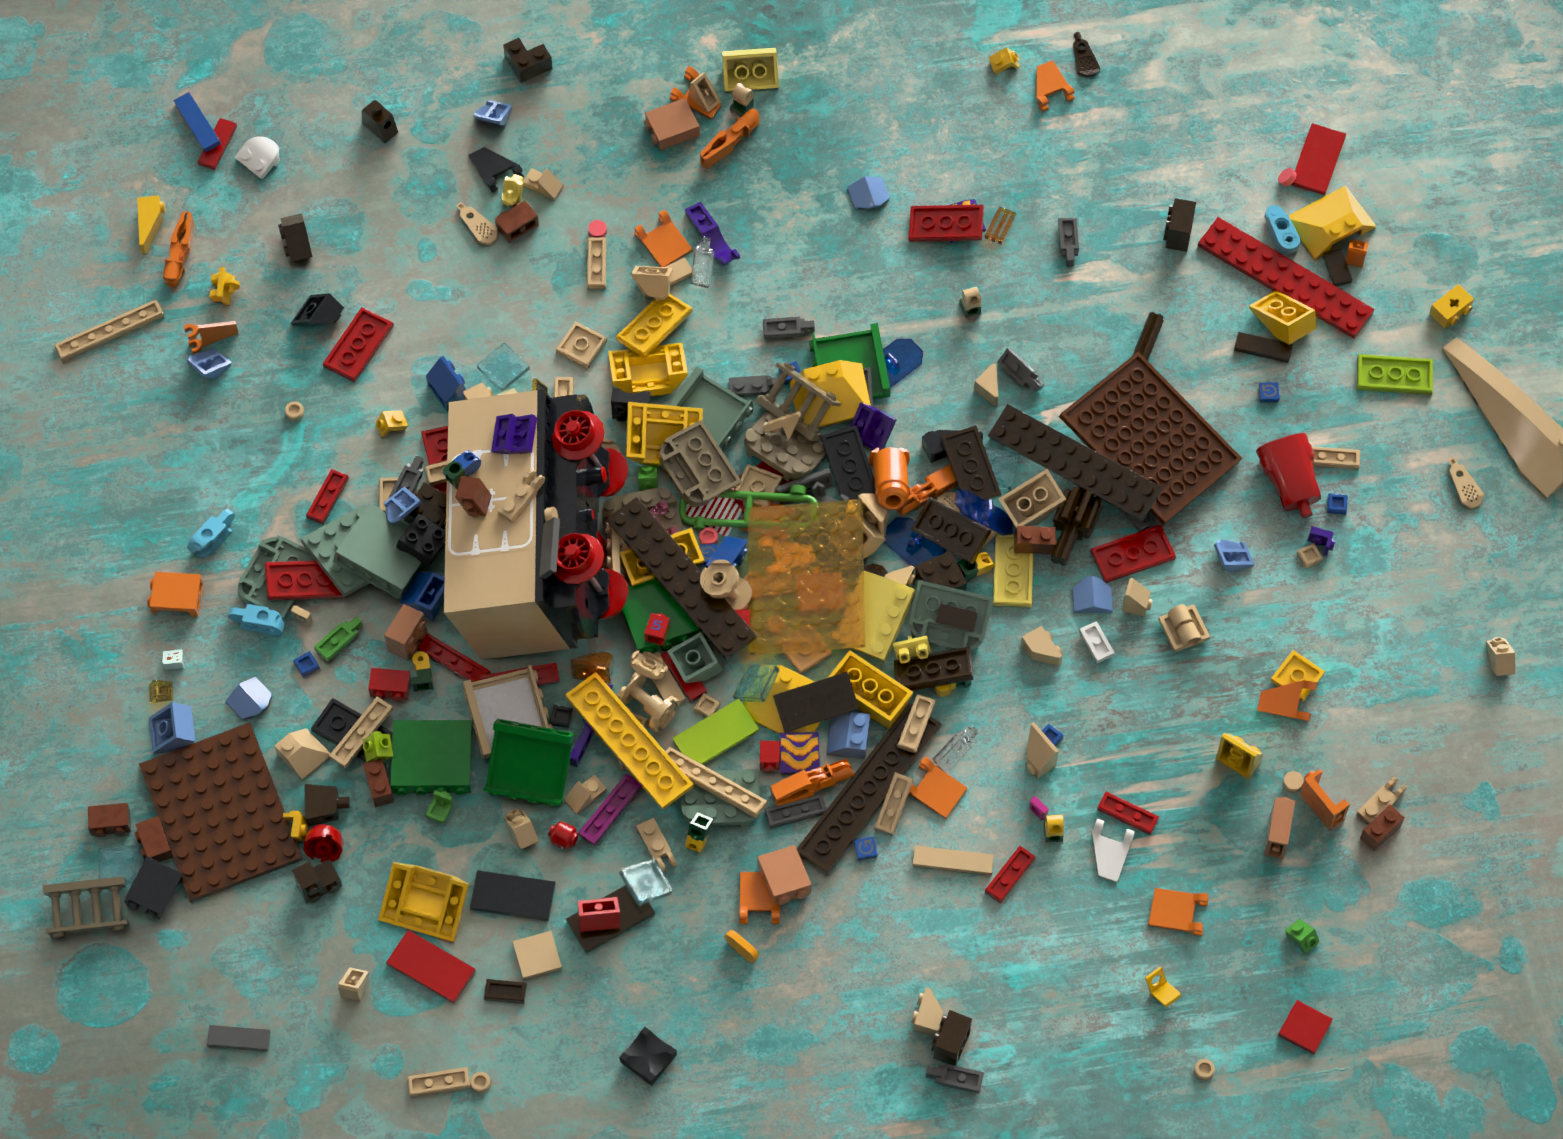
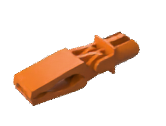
(726, 140)
(179, 252)
(935, 485)
(805, 783)

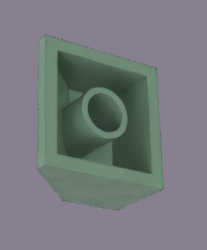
(695, 659)

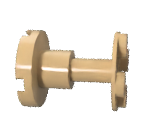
(723, 581)
(661, 711)

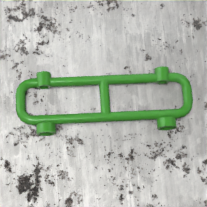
(797, 494)

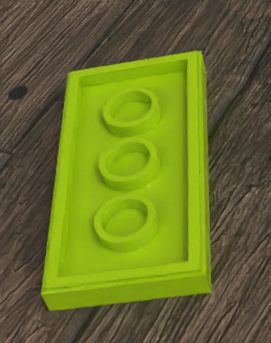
(1395, 374)
(717, 733)

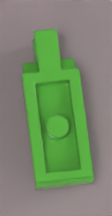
(338, 639)

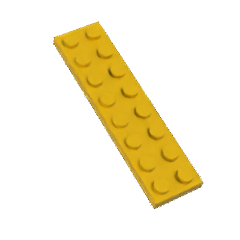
(629, 741)

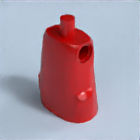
(1291, 471)

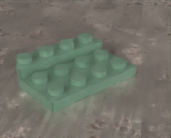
(253, 581)
(925, 611)
(712, 806)

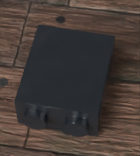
(152, 888)

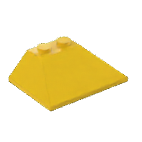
(1330, 221)
(656, 373)
(842, 379)
(651, 425)
(766, 712)
(424, 900)

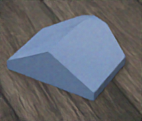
(494, 112)
(868, 192)
(209, 363)
(400, 505)
(1233, 555)
(1092, 596)
(249, 698)

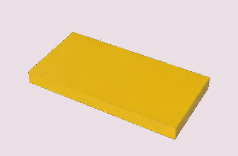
(654, 325)

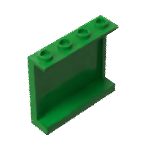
(856, 347)
(653, 598)
(431, 756)
(529, 762)

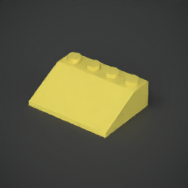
(885, 612)

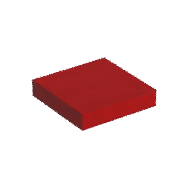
(1305, 1027)

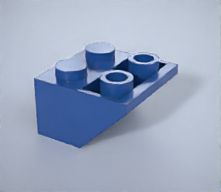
(445, 382)
(730, 549)
(425, 594)

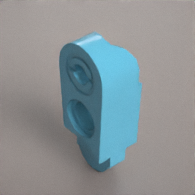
(1276, 219)
(211, 534)
(258, 619)

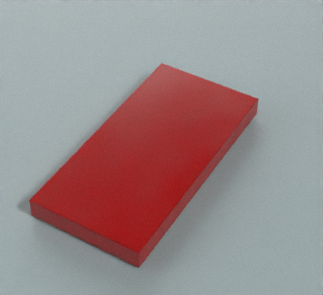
(1318, 159)
(946, 223)
(358, 344)
(436, 449)
(1133, 553)
(298, 581)
(430, 966)

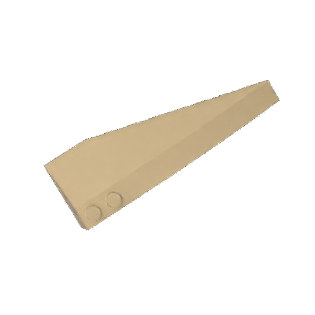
(1521, 424)

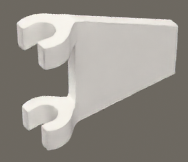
(1110, 853)

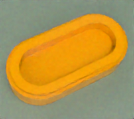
(741, 946)

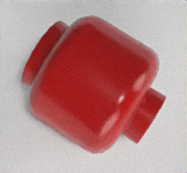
(563, 835)

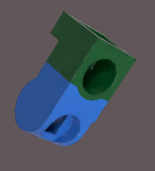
(461, 466)

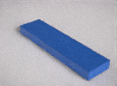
(197, 122)

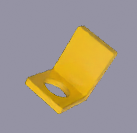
(1162, 989)

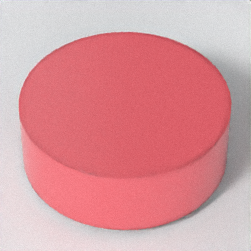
(1287, 177)
(597, 229)
(708, 536)

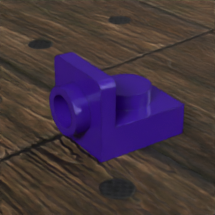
(1322, 537)

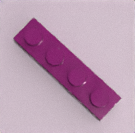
(610, 809)

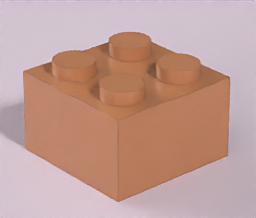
(406, 632)

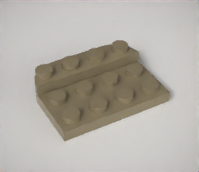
(791, 458)
(697, 465)
(649, 499)

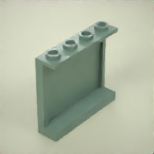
(721, 408)
(373, 554)

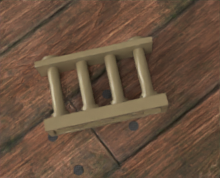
(768, 402)
(74, 889)

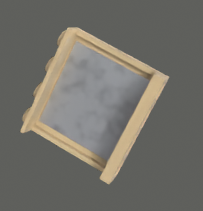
(507, 698)

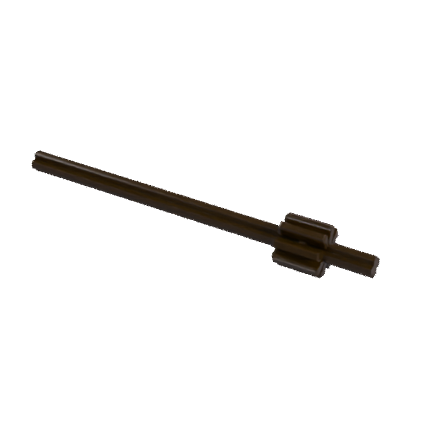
(1081, 511)

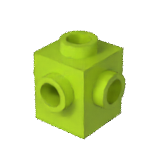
(377, 747)

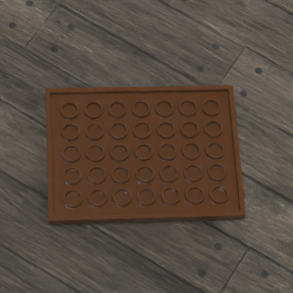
(1153, 432)
(220, 812)

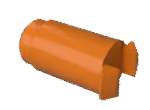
(890, 476)

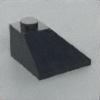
(318, 309)

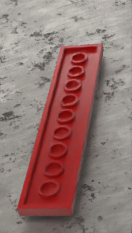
(1285, 276)

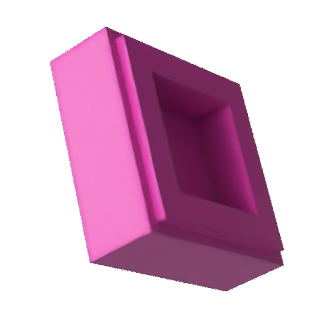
(1038, 808)

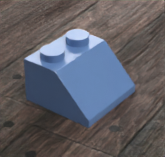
(171, 728)
(849, 735)

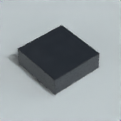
(561, 716)

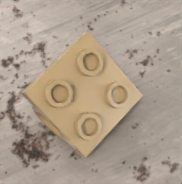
(1183, 627)

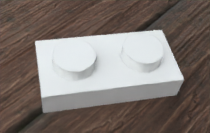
(1096, 642)

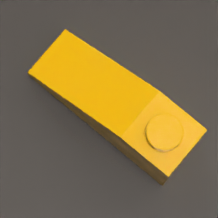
(149, 219)

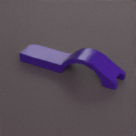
(709, 228)
(582, 742)

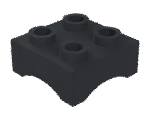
(620, 401)
(422, 540)
(648, 1056)

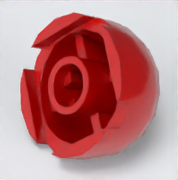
(323, 843)

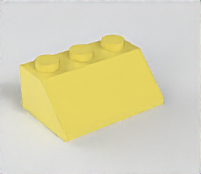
(751, 68)

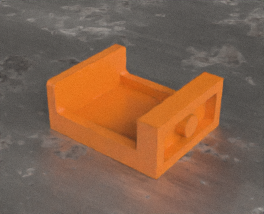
(175, 592)
(1320, 802)

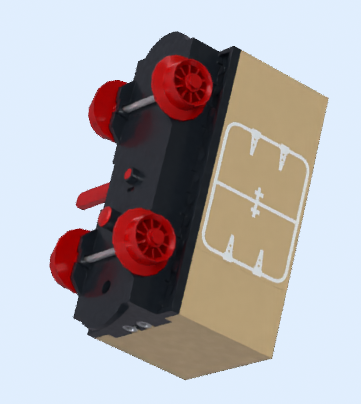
(495, 563)

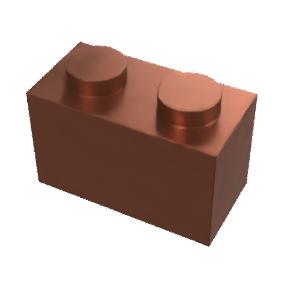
(516, 221)
(473, 496)
(1034, 540)
(378, 783)
(109, 819)
(1382, 827)
(153, 840)

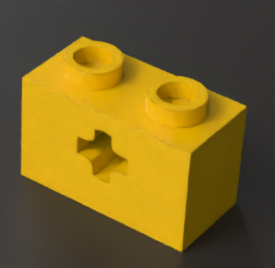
(1452, 306)

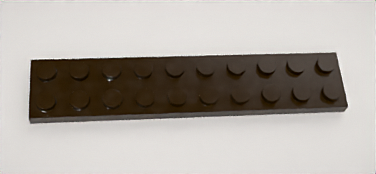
(1075, 462)
(680, 578)
(861, 796)

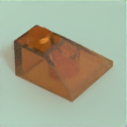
(588, 664)

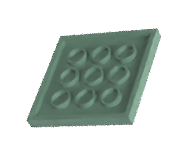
(325, 542)

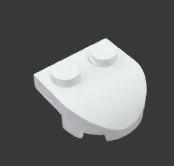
(259, 155)

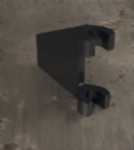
(491, 165)

